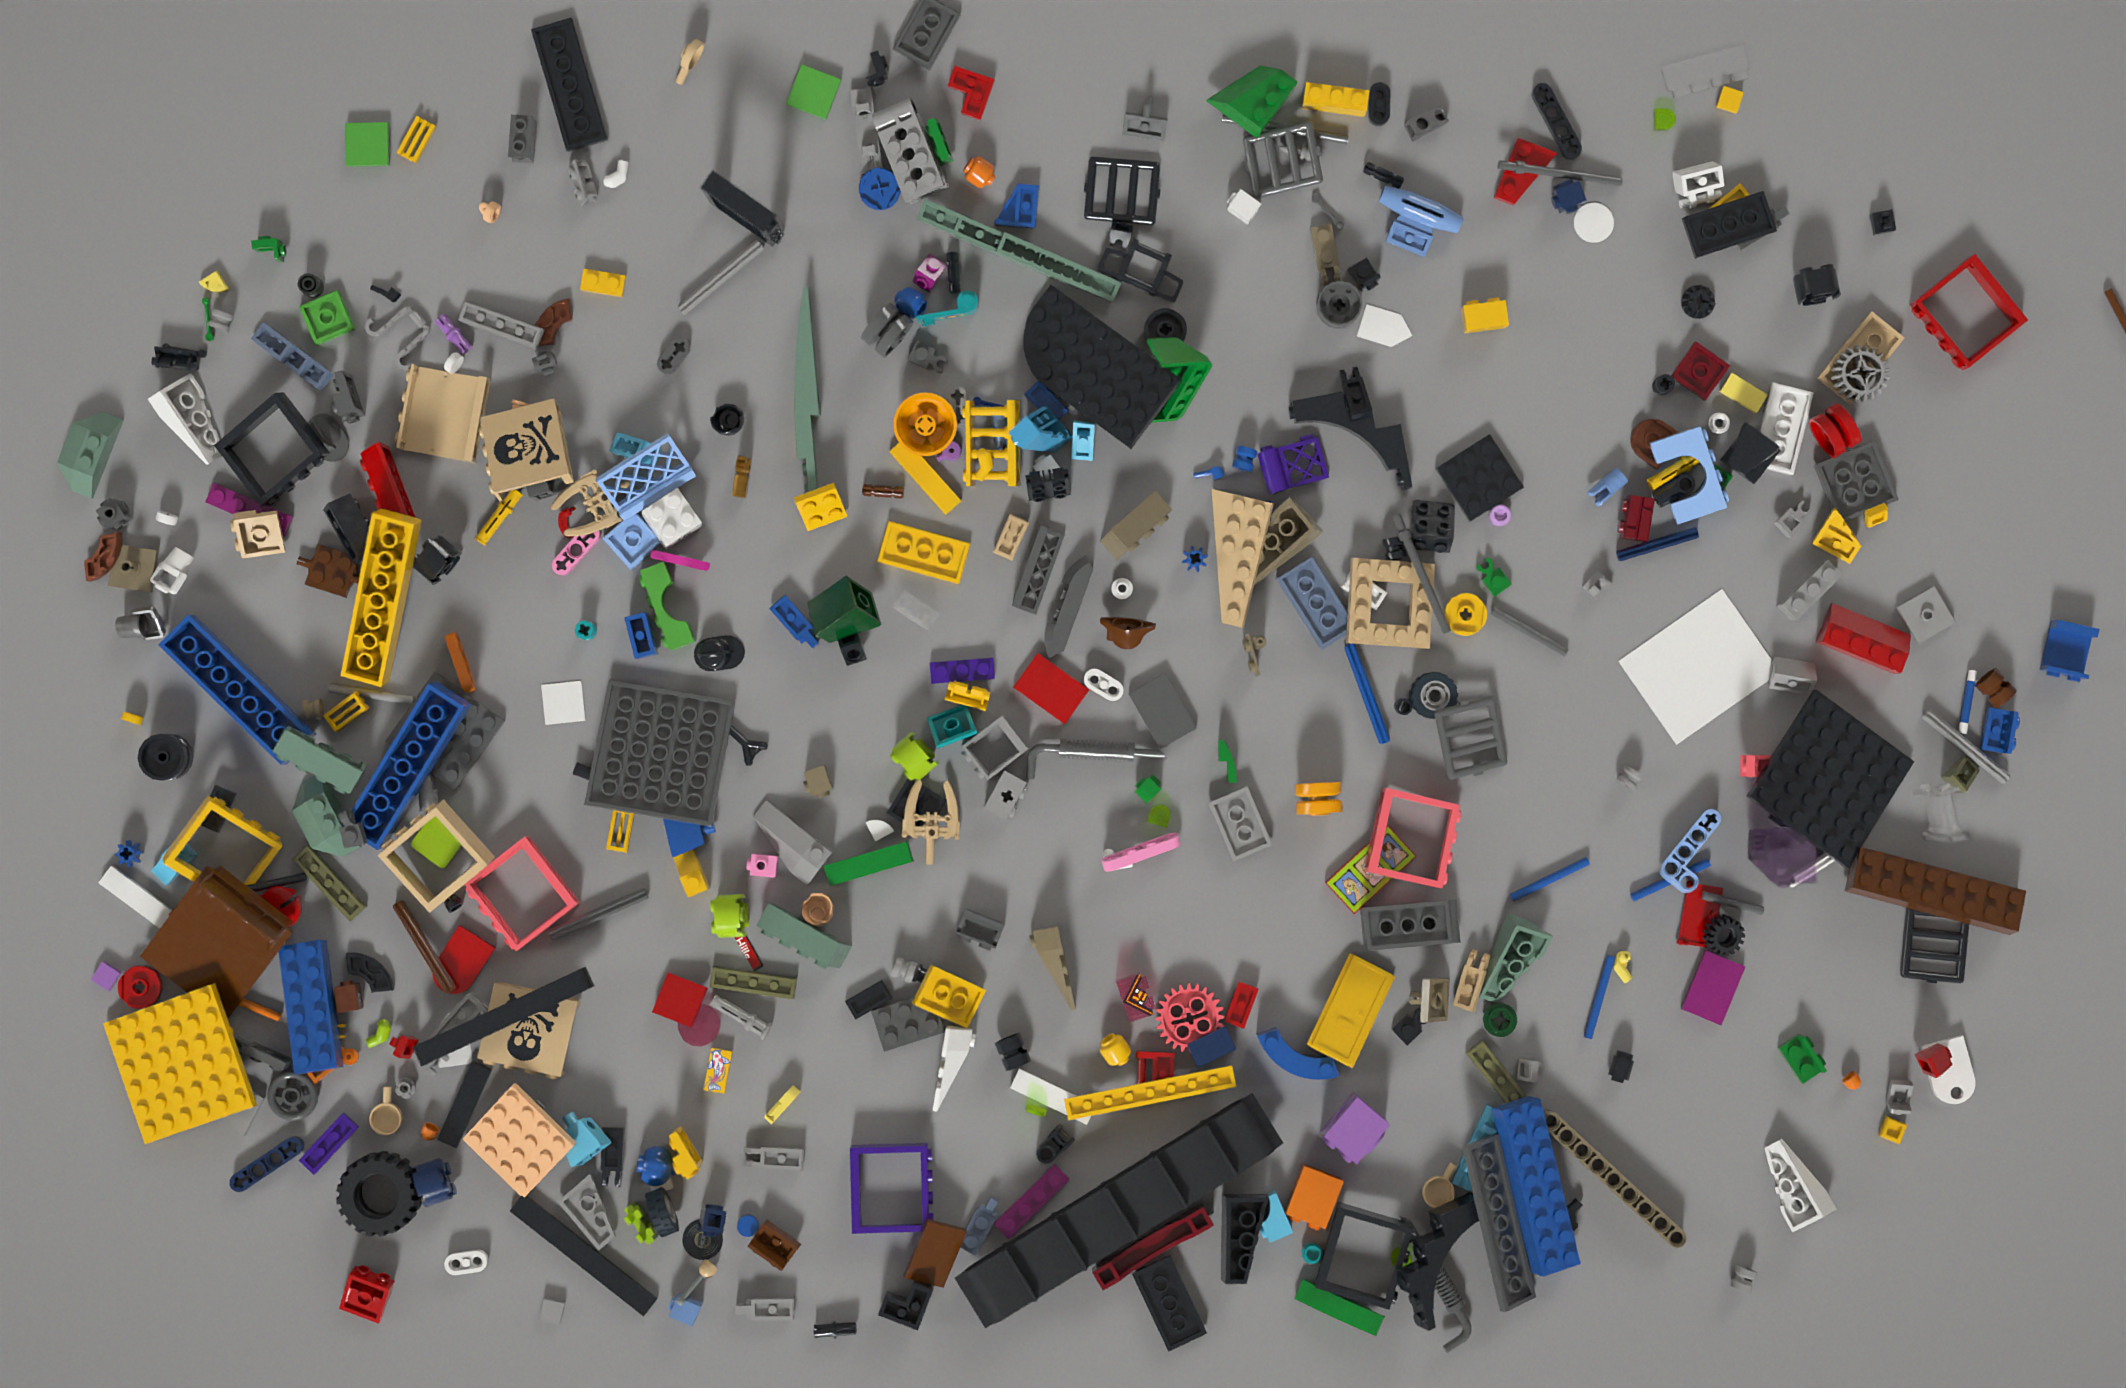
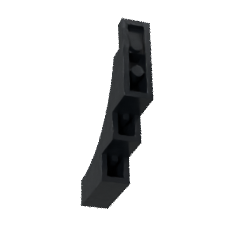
(1384, 441)

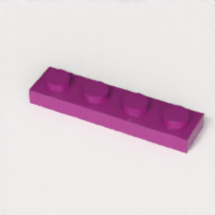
(235, 503)
(1031, 1201)

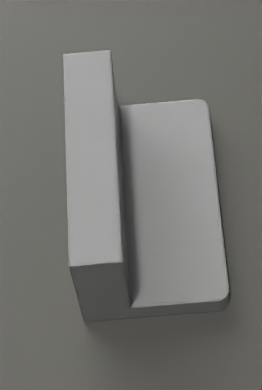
(1793, 676)

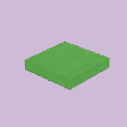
(813, 92)
(367, 144)
(327, 317)

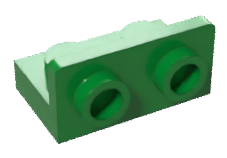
(939, 141)
(1802, 1058)

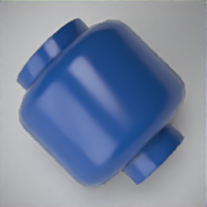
(910, 302)

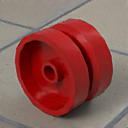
(1835, 430)

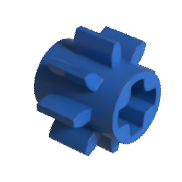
(1188, 560)
(129, 847)

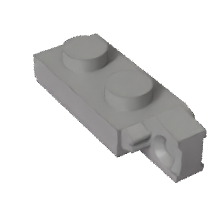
(767, 1309)

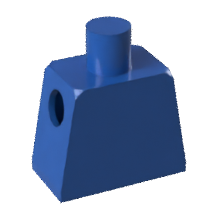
(686, 836)

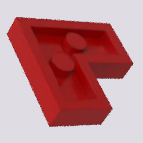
(977, 89)

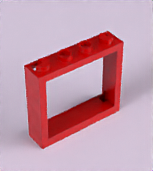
(1994, 291)

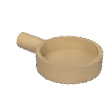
(690, 57)
(386, 1117)
(1439, 1189)

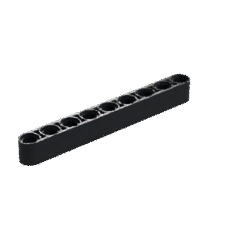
(503, 1016)

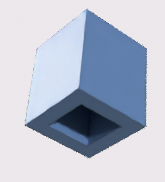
(687, 1312)

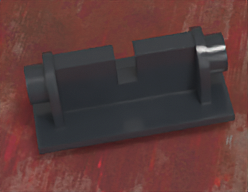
(178, 358)

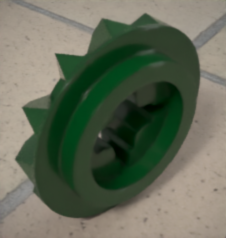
(1506, 1027)

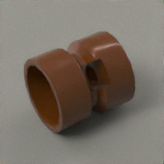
(1995, 687)

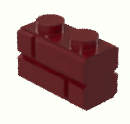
(1636, 518)

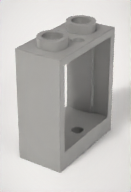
(970, 756)

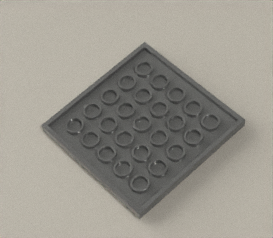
(660, 753)

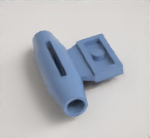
(1417, 218)

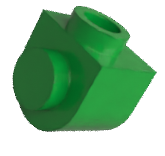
(1148, 788)

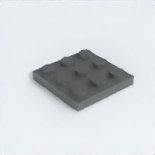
(1856, 481)

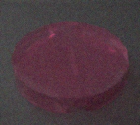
(704, 1028)

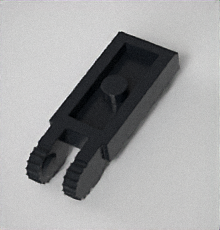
(1356, 394)
(613, 1155)

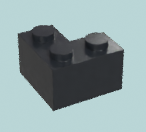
(907, 1310)

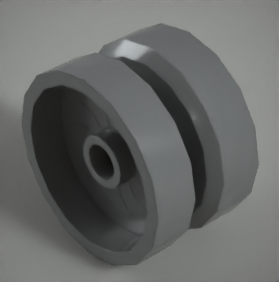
(887, 330)

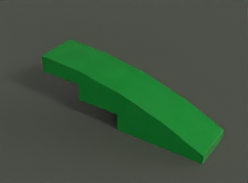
(868, 863)
(1340, 1308)

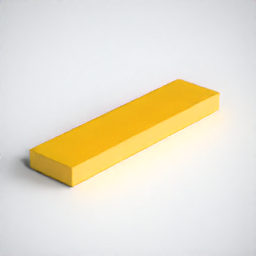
(926, 478)

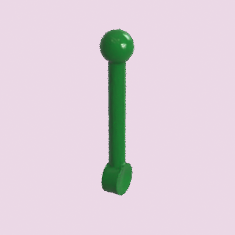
(209, 336)

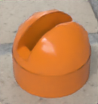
(1852, 1080)
(429, 1131)

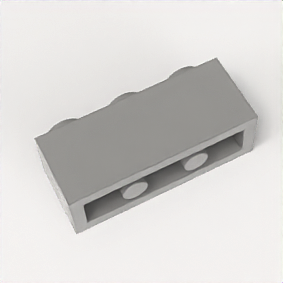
(1809, 590)

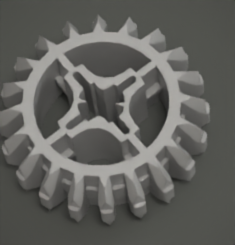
(1860, 365)

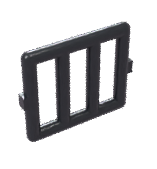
(1109, 214)
(1908, 952)

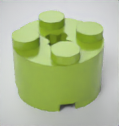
(914, 757)
(730, 916)

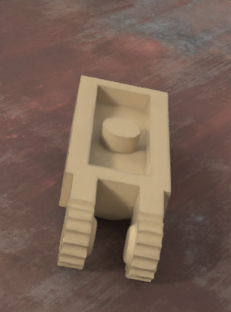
(1471, 982)

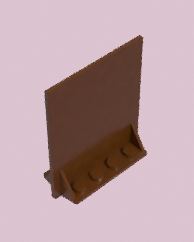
(219, 937)

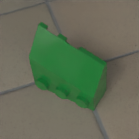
(1255, 98)

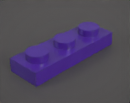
(962, 670)
(328, 1143)

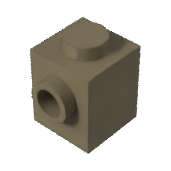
(818, 782)

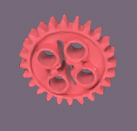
(1184, 998)

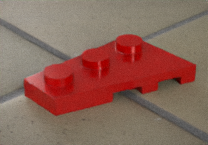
(1514, 185)

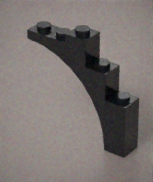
(1430, 1250)

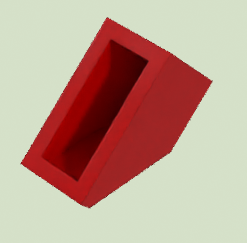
(1934, 1060)

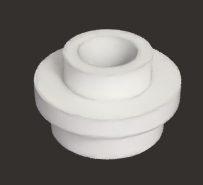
(1725, 423)
(1122, 581)

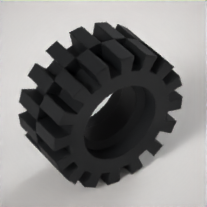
(1733, 939)

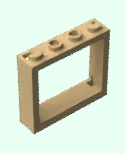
(459, 831)

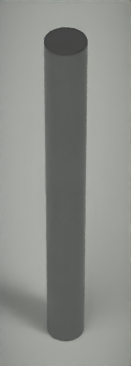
(1529, 631)

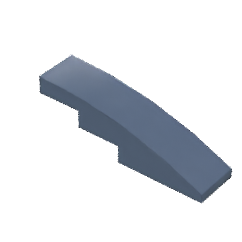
(292, 356)

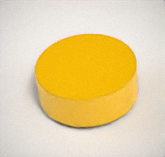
(132, 718)

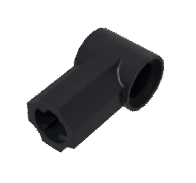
(1672, 491)

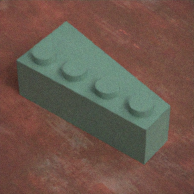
(319, 760)
(802, 936)

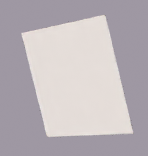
(1698, 666)

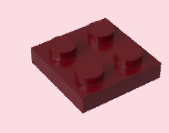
(1700, 371)

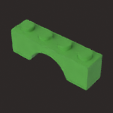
(657, 581)

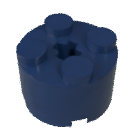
(434, 1182)

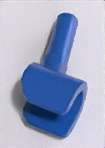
(1216, 472)

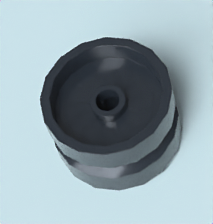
(152, 757)

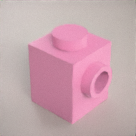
(763, 865)

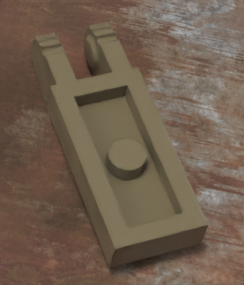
(1325, 252)

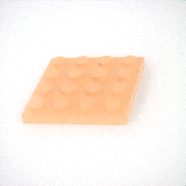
(519, 1140)

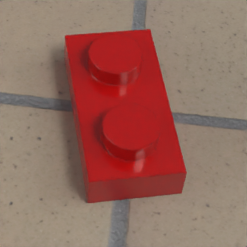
(1241, 1004)

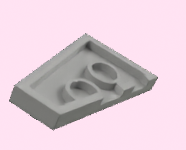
(588, 1212)

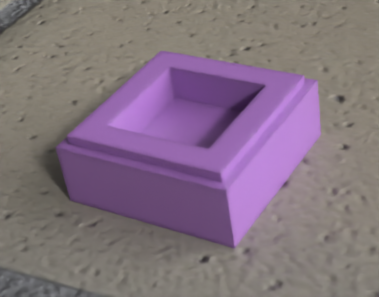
(106, 976)

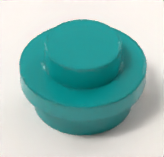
(1312, 1253)

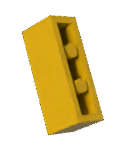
(1335, 99)

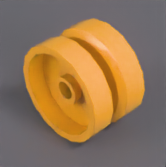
(1318, 798)

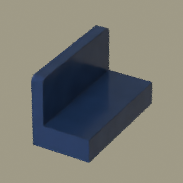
(1211, 1046)

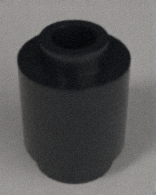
(1621, 1066)

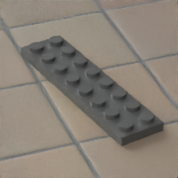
(1499, 1222)

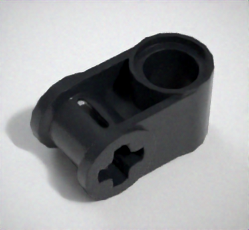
(1055, 1144)

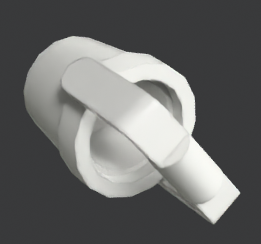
(176, 564)

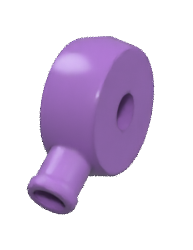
(950, 456)

